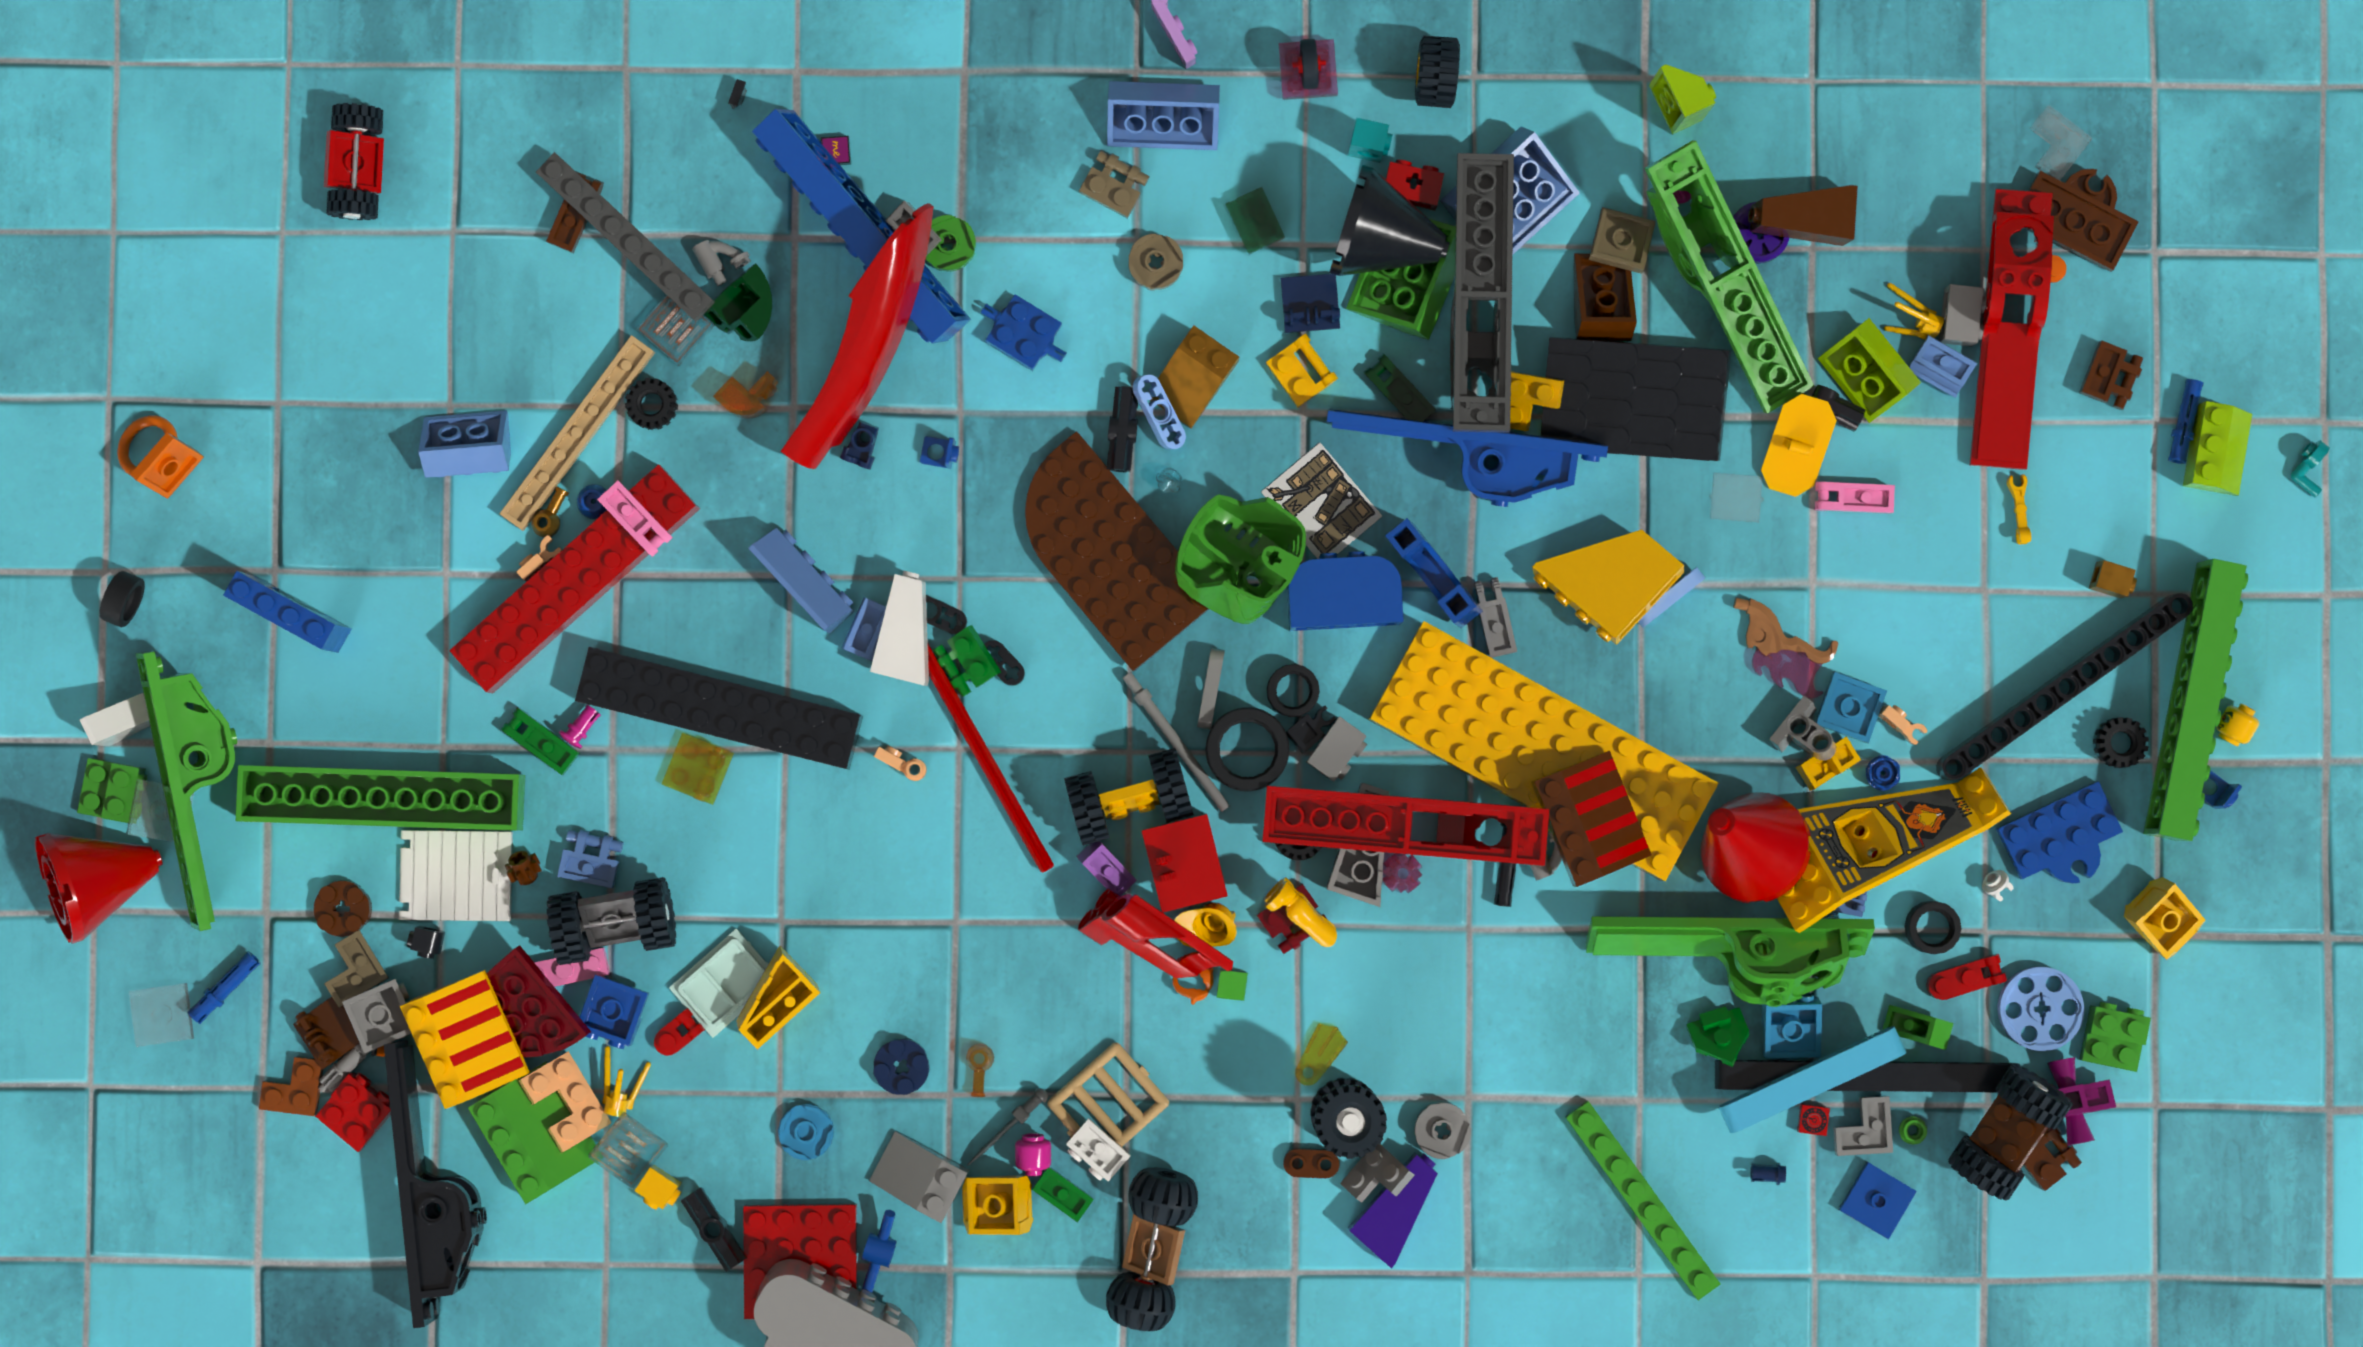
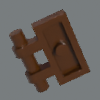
(2104, 371)
(2044, 1166)

